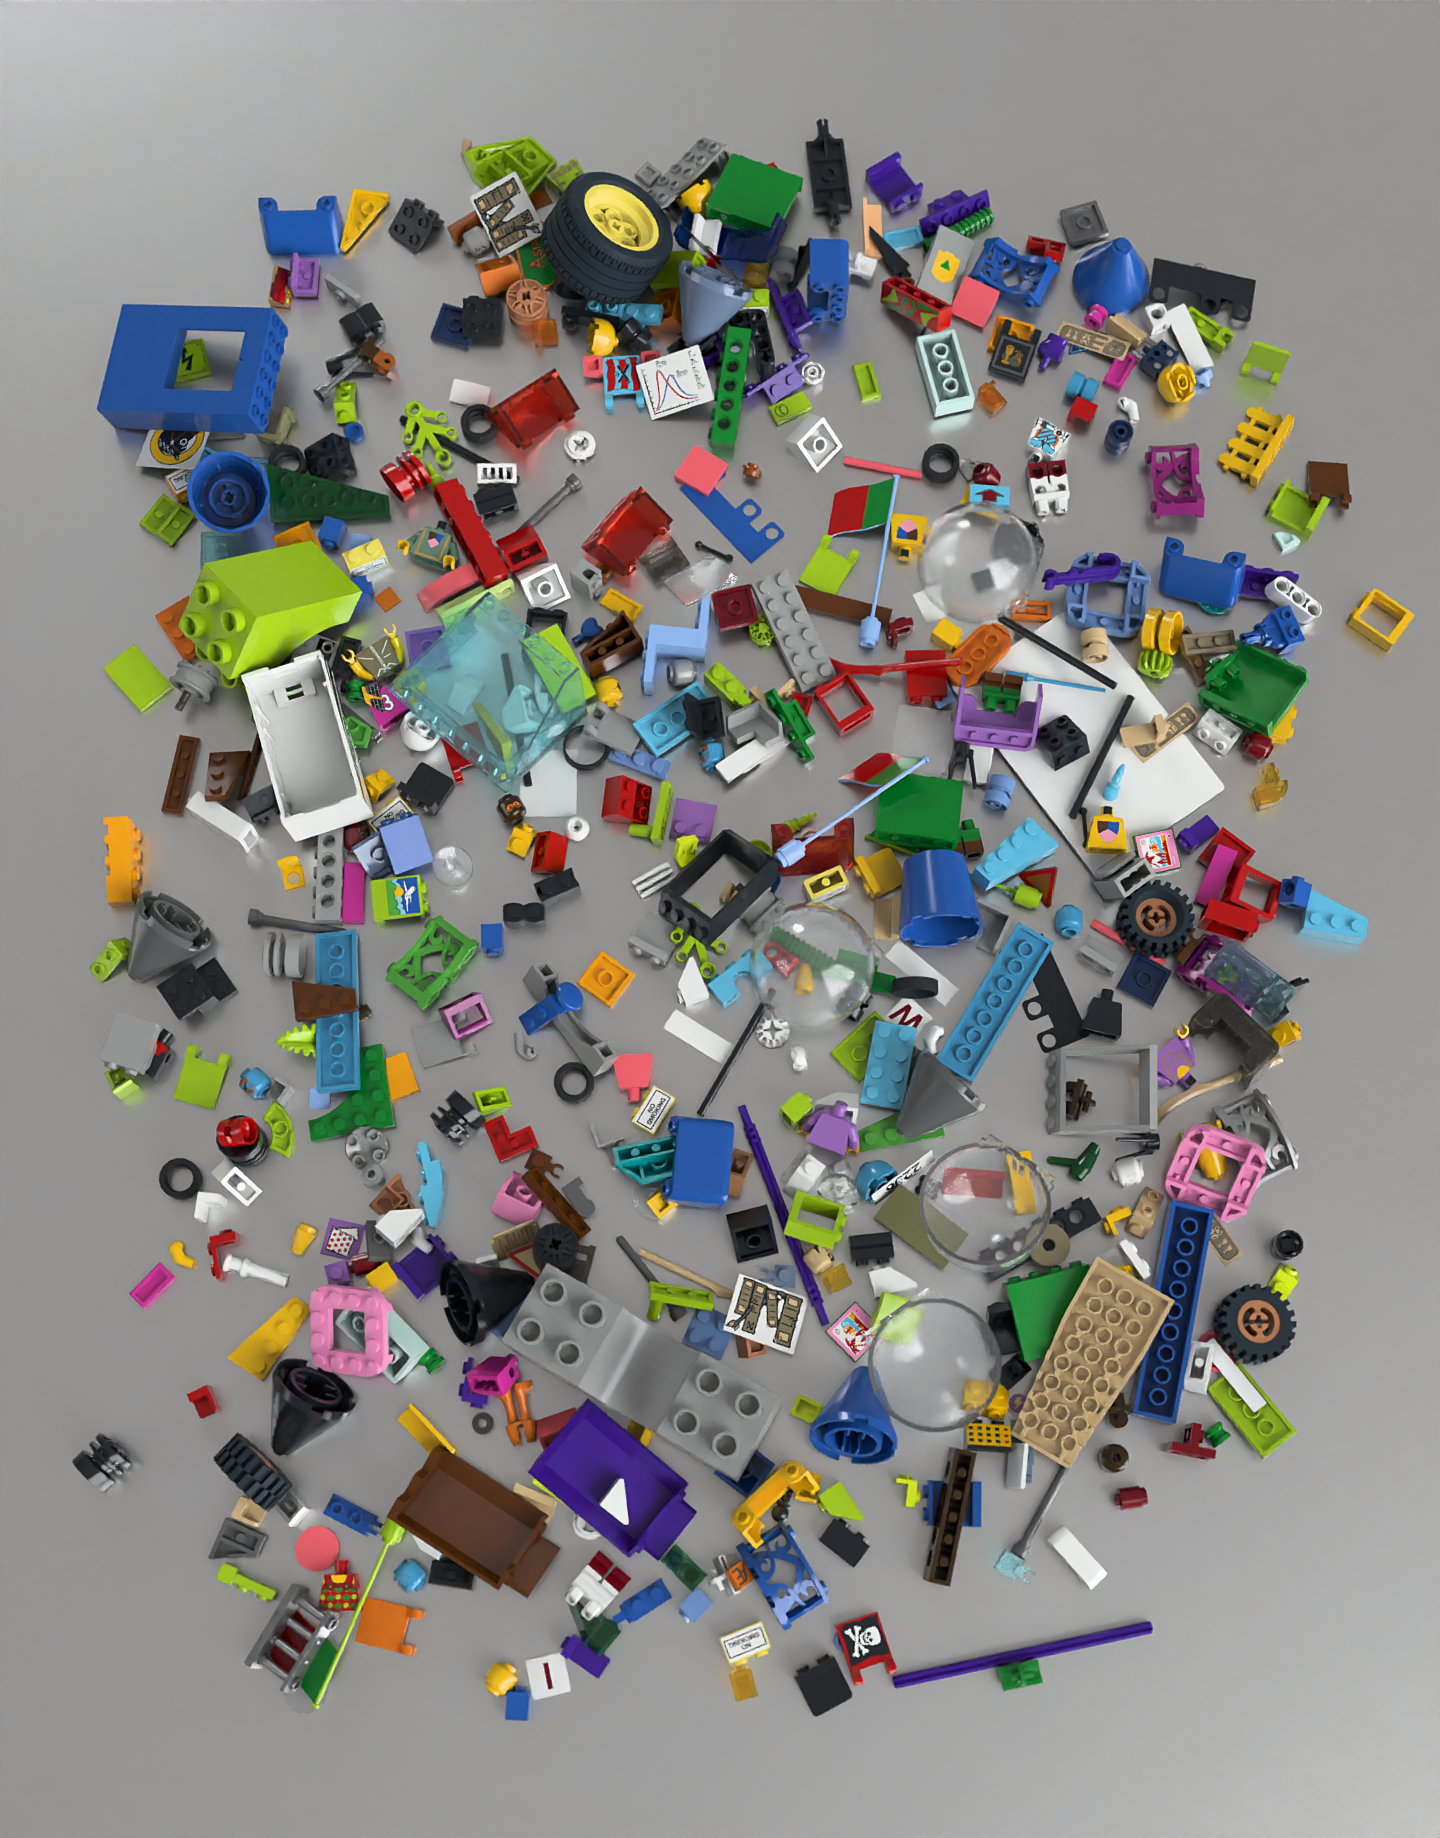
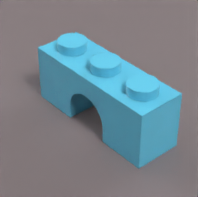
(723, 985)

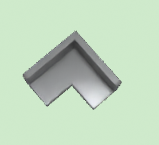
(754, 721)
(995, 926)

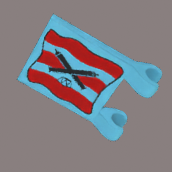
(622, 378)

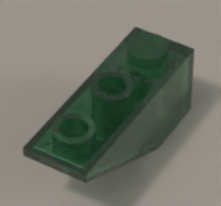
(595, 1633)

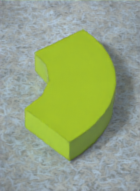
(281, 1128)

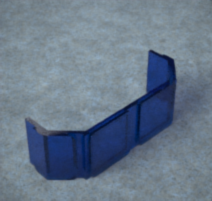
(739, 244)

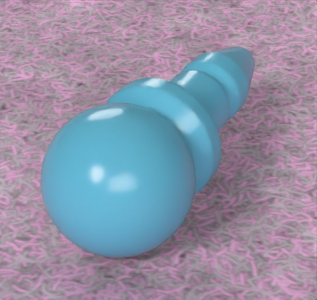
(1110, 791)

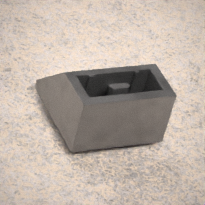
(326, 646)

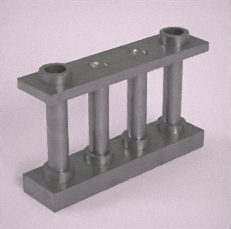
(272, 1636)

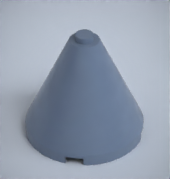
(707, 301)

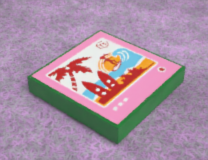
(1159, 850)
(849, 1330)

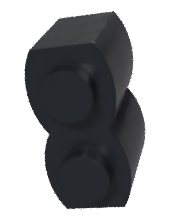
(362, 323)
(530, 915)

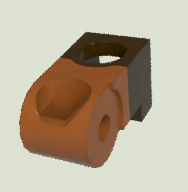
(376, 357)

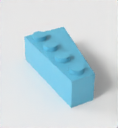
(1018, 851)

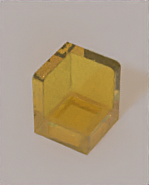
(836, 1279)

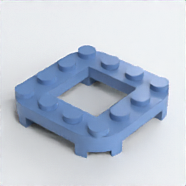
(1134, 607)

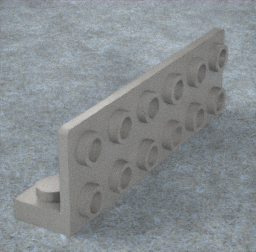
(688, 169)

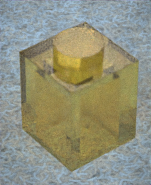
(743, 1683)

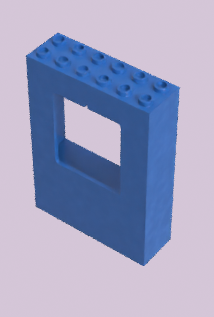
(146, 360)

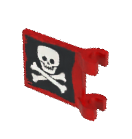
(865, 1645)

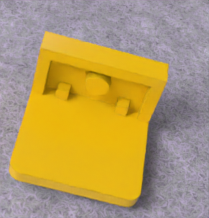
(879, 872)

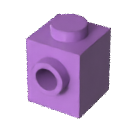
(339, 1273)

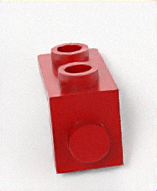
(224, 1238)

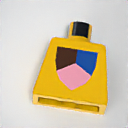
(906, 534)
(1106, 834)

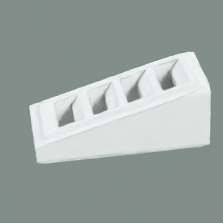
(480, 466)

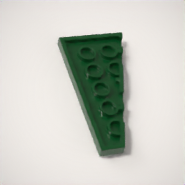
(311, 498)

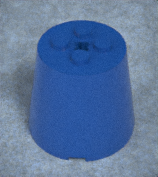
(228, 474)
(938, 900)

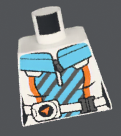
(1045, 442)

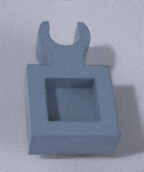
(782, 1275)

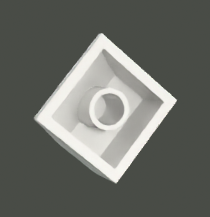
(813, 442)

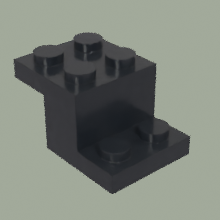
(197, 989)

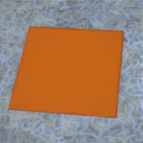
(540, 198)
(387, 599)

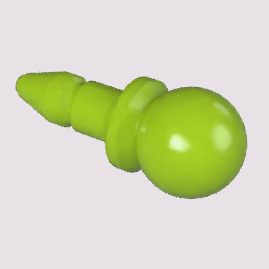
(435, 477)
(796, 824)

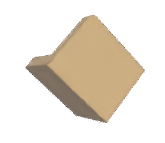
(248, 1512)

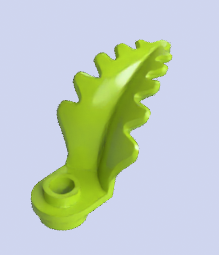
(299, 1040)

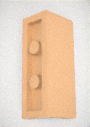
(871, 217)

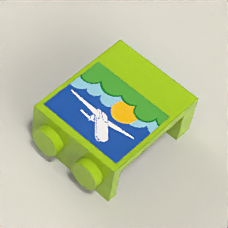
(398, 898)

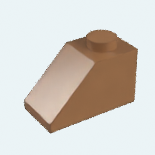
(740, 1167)

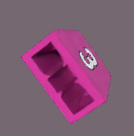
(394, 710)

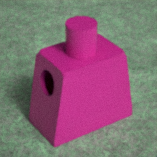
(493, 1375)

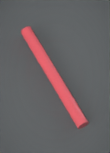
(882, 467)
(1115, 935)

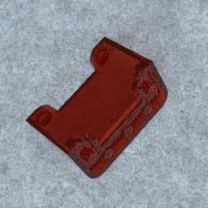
(533, 410)
(627, 532)
(820, 853)

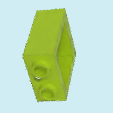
(813, 1233)

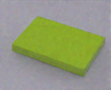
(137, 678)
(855, 1048)

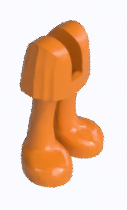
(512, 1429)

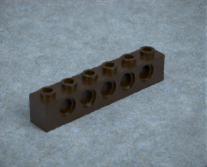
(949, 1516)

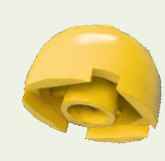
(696, 198)
(601, 338)
(1176, 383)

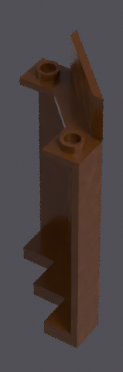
(476, 1522)

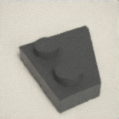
(237, 1541)

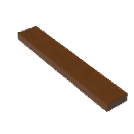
(842, 606)

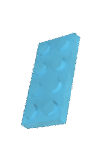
(666, 723)
(888, 1065)

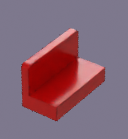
(549, 853)

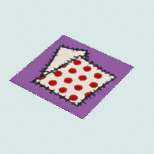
(342, 1239)

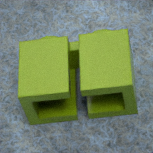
(796, 1109)

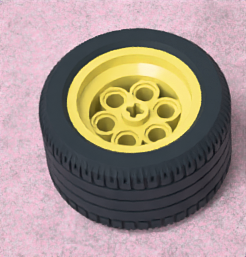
(607, 238)

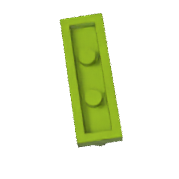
(657, 831)
(678, 1295)

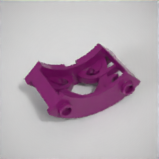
(1190, 461)
(1196, 978)

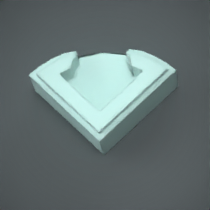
(1285, 541)

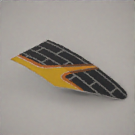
(373, 696)

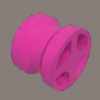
(1095, 316)

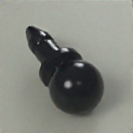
(780, 1511)

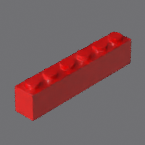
(471, 533)

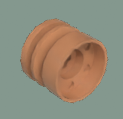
(526, 303)

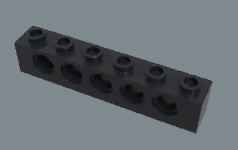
(1088, 1217)

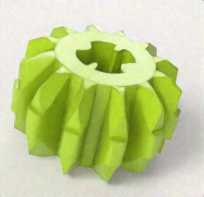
(1155, 664)

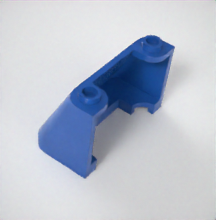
(302, 230)
(1201, 579)
(700, 1162)

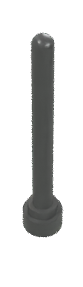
(323, 391)
(572, 483)
(256, 917)
(676, 1311)
(1022, 1547)

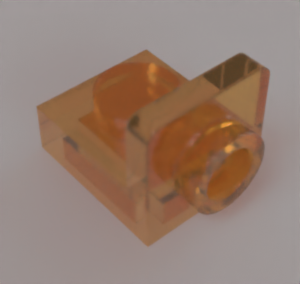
(990, 398)

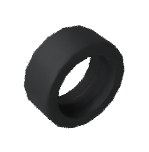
(477, 438)
(938, 449)
(288, 450)
(573, 1066)
(174, 1163)

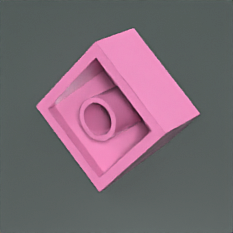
(517, 1201)

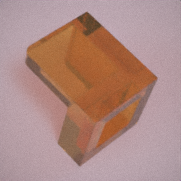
(545, 333)

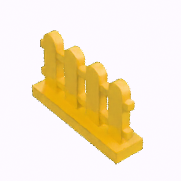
(1263, 457)

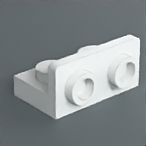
(1217, 732)

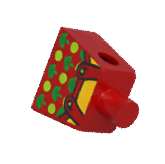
(340, 1590)

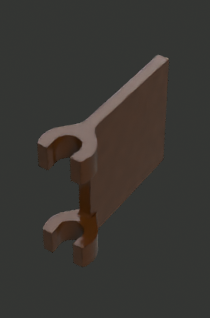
(1328, 480)

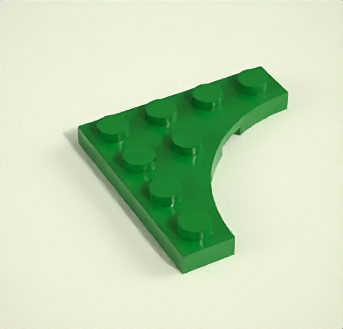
(362, 1107)

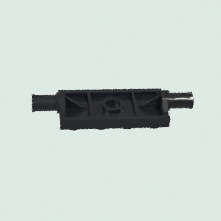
(828, 174)

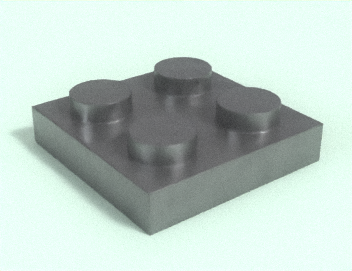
(1084, 223)

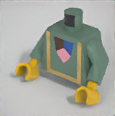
(432, 547)

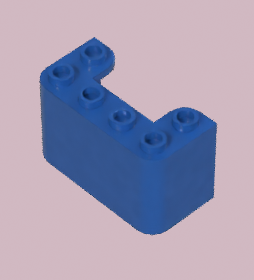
(828, 280)

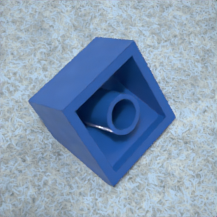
(753, 1476)

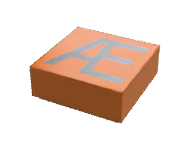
(739, 1575)

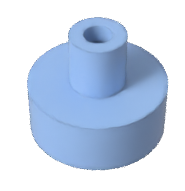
(1203, 376)

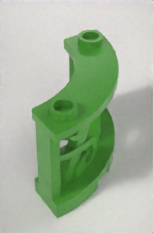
(430, 991)

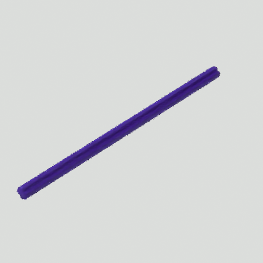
(1022, 1654)

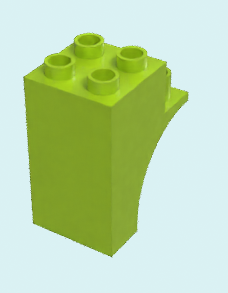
(264, 606)

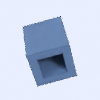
(694, 1605)

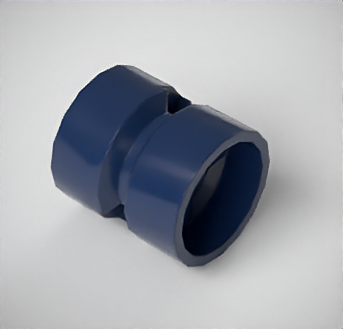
(1118, 437)

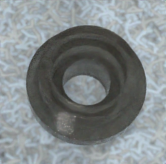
(489, 1426)

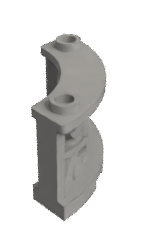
(1273, 1124)

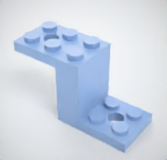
(675, 643)

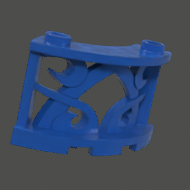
(1019, 293)
(782, 1605)

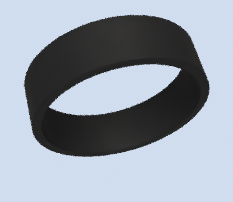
(576, 765)
(915, 987)

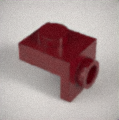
(898, 627)

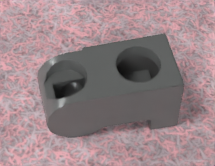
(576, 1197)

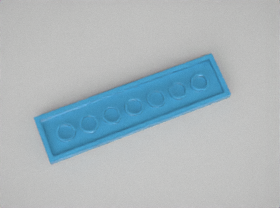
(994, 1002)
(339, 1034)

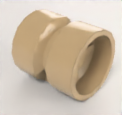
(1094, 645)

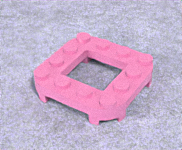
(1228, 1144)
(375, 1310)

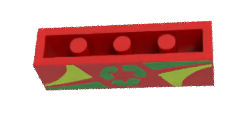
(916, 304)

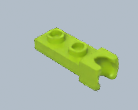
(1210, 330)
(231, 1574)

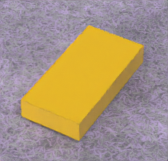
(616, 602)

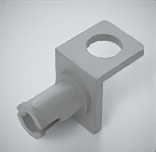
(609, 1145)

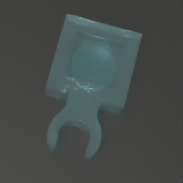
(1011, 1566)

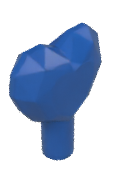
(589, 631)

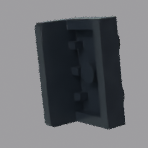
(261, 804)

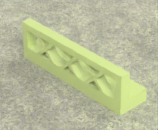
(453, 610)

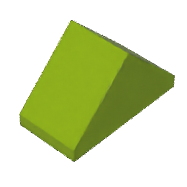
(121, 1083)
(491, 1100)

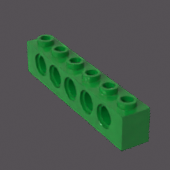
(733, 337)

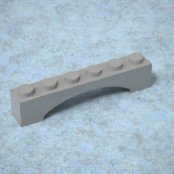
(593, 1052)

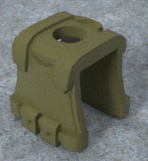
(287, 418)

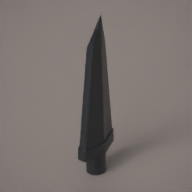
(894, 260)
(802, 263)

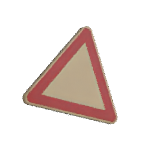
(524, 1259)

